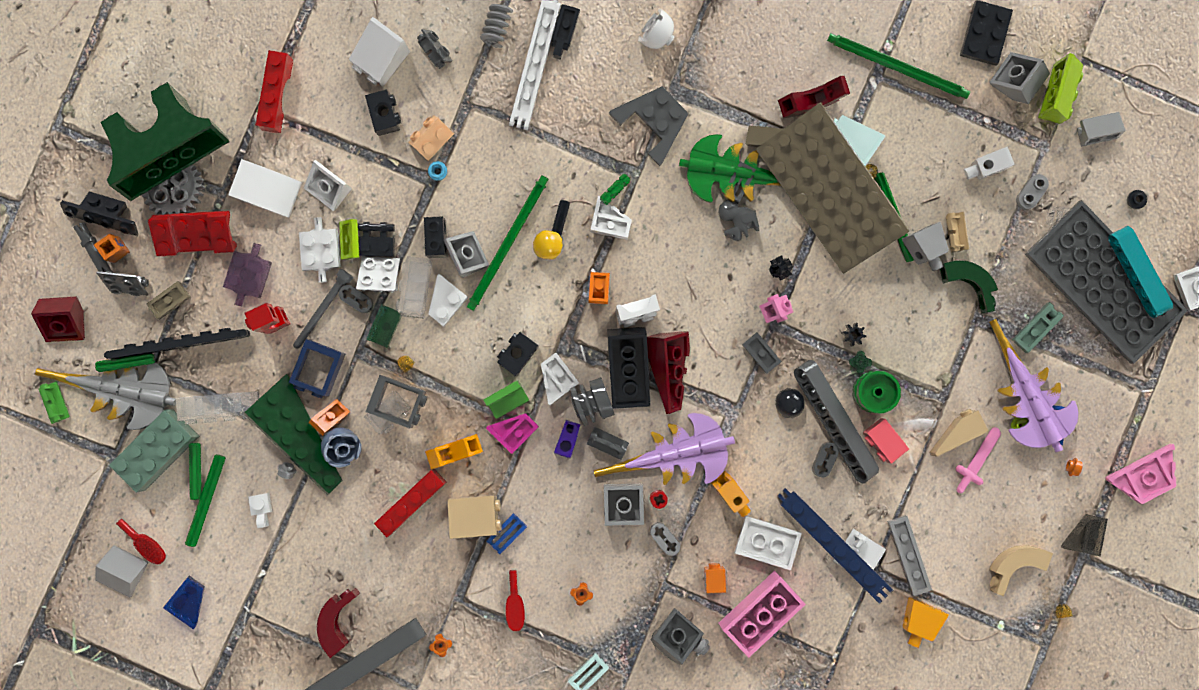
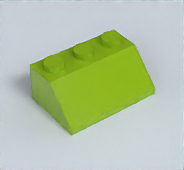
(1062, 89)

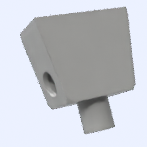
(927, 245)

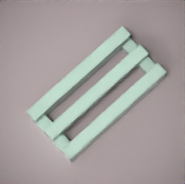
(605, 667)

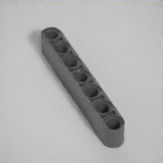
(836, 421)
(371, 657)

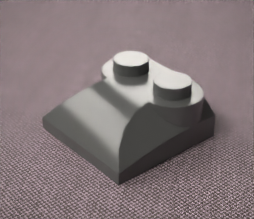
(676, 637)

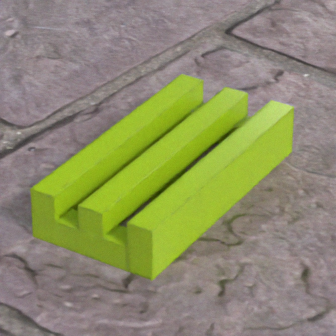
(349, 239)

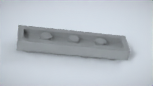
(909, 555)

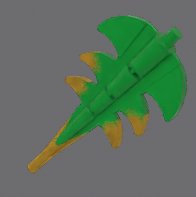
(708, 167)

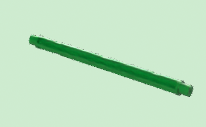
(897, 65)
(507, 243)

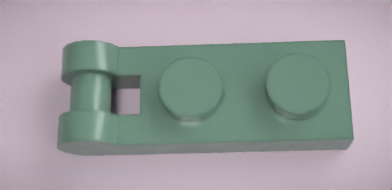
(1037, 328)

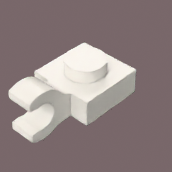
(260, 506)

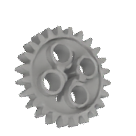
(173, 189)

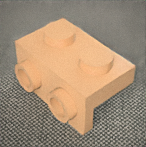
(430, 137)

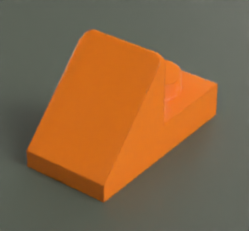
(599, 288)
(329, 417)

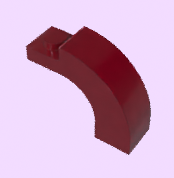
(801, 102)
(328, 628)

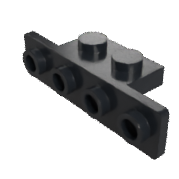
(101, 211)

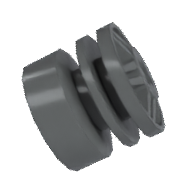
(592, 401)

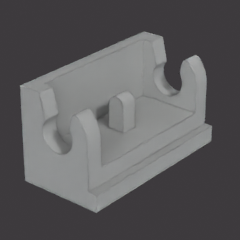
(1100, 129)

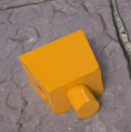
(731, 494)
(922, 621)

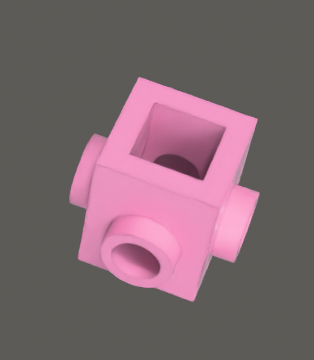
(776, 308)

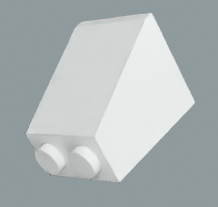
(378, 53)

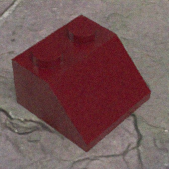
(59, 319)

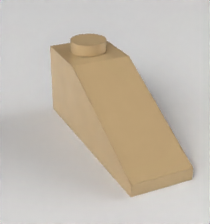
(961, 430)

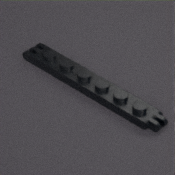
(186, 341)

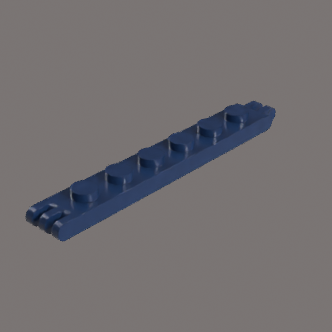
(834, 545)

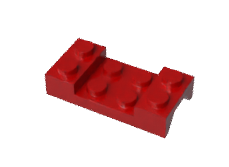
(191, 233)

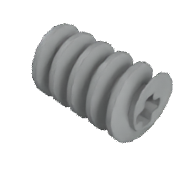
(494, 25)

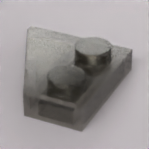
(1087, 536)

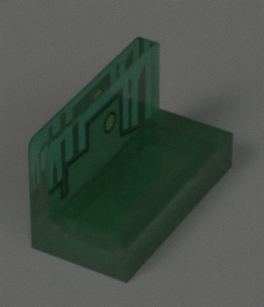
(384, 326)

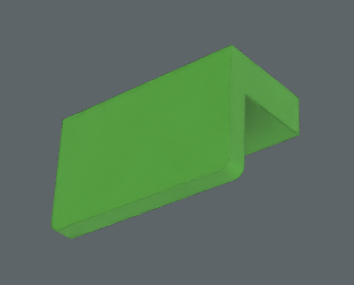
(506, 399)

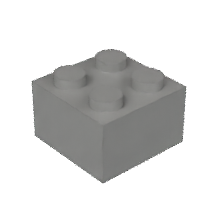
(623, 504)

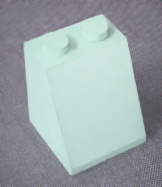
(860, 137)

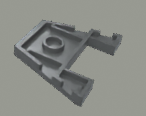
(660, 114)

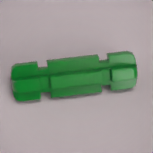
(615, 189)

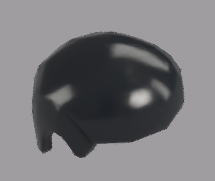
(790, 403)

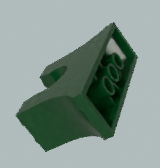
(162, 151)

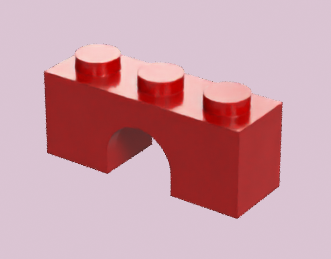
(266, 318)

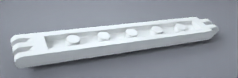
(535, 63)

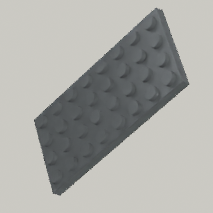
(1093, 280)

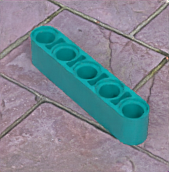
(1140, 271)

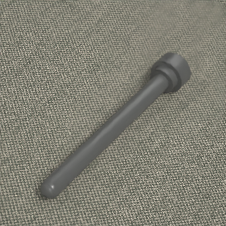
(342, 279)

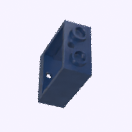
(332, 375)

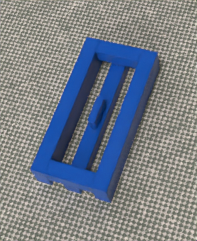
(495, 544)

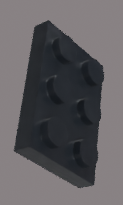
(986, 32)

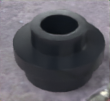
(1132, 202)

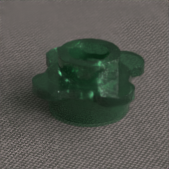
(855, 362)

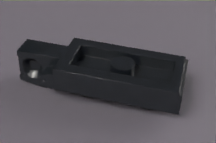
(564, 29)

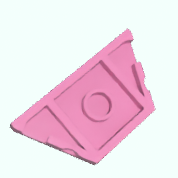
(1147, 476)

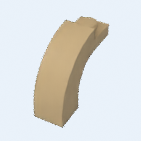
(1013, 559)

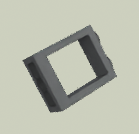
(377, 396)

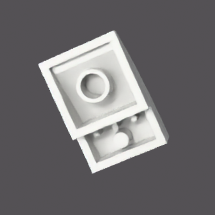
(265, 188)

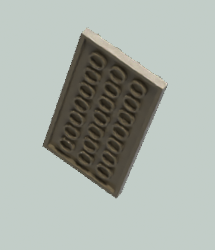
(832, 188)

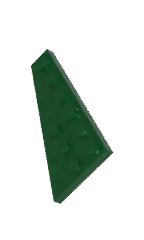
(287, 425)

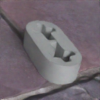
(661, 541)

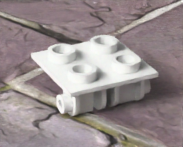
(378, 274)
(865, 548)

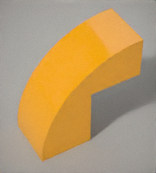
(454, 451)

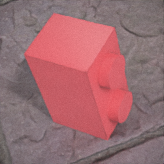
(885, 441)

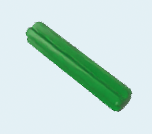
(125, 362)
(195, 482)

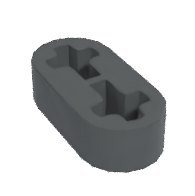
(353, 302)
(820, 458)

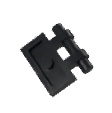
(376, 246)

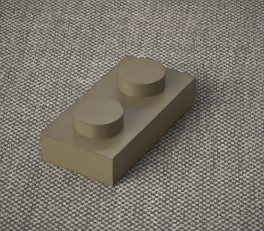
(168, 300)

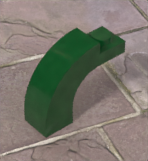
(974, 276)

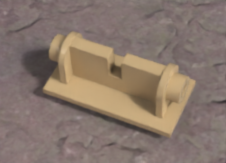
(957, 231)

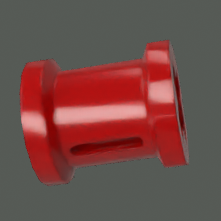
(660, 504)

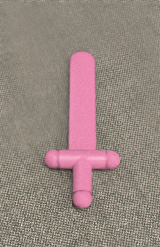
(970, 473)

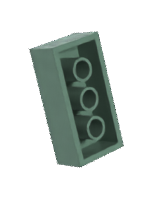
(154, 451)

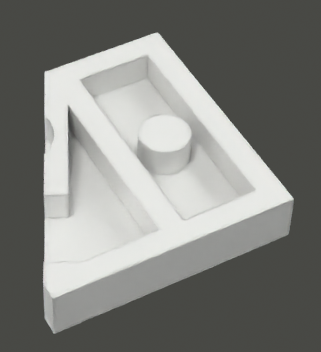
(609, 221)
(445, 300)
(557, 378)

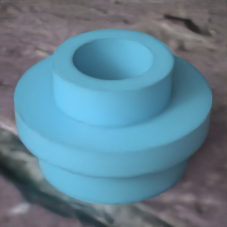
(431, 171)

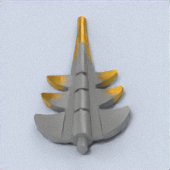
(146, 396)

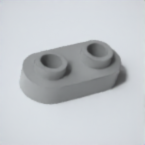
(1033, 191)

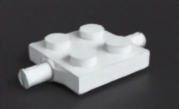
(320, 250)

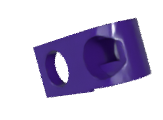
(567, 439)

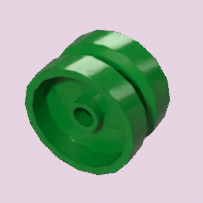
(888, 392)

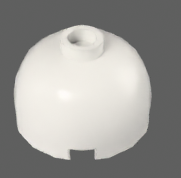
(658, 31)

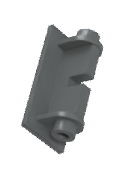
(439, 53)
(608, 443)

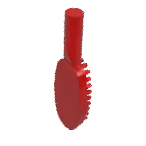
(144, 544)
(514, 605)

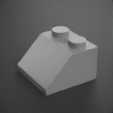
(1020, 77)

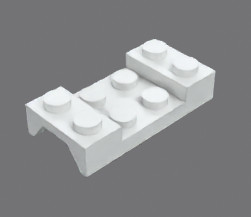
(632, 312)

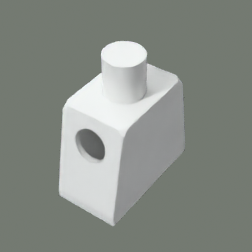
(995, 161)

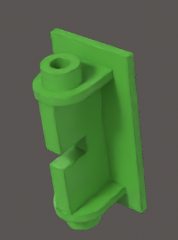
(53, 402)

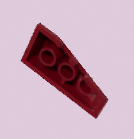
(667, 359)

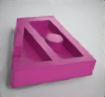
(513, 431)

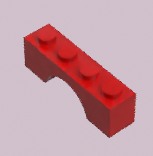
(276, 73)
(410, 502)

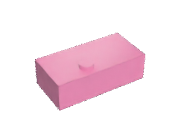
(761, 614)

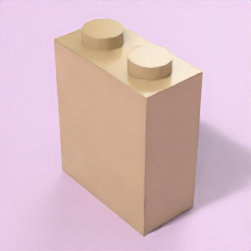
(474, 517)

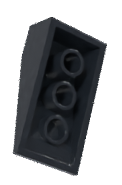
(628, 367)

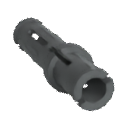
(88, 242)

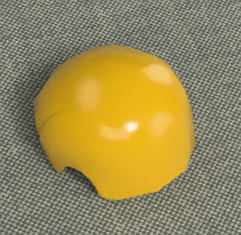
(547, 244)

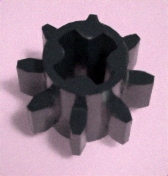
(780, 267)
(859, 331)

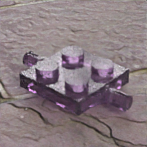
(247, 274)

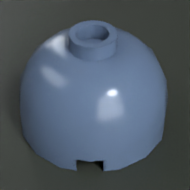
(340, 447)

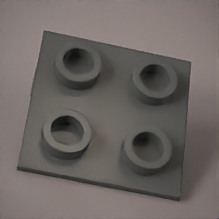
(124, 283)

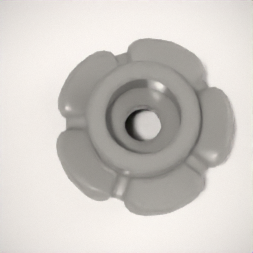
(286, 470)
(701, 647)

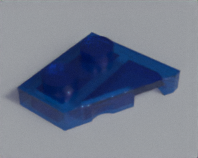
(186, 602)

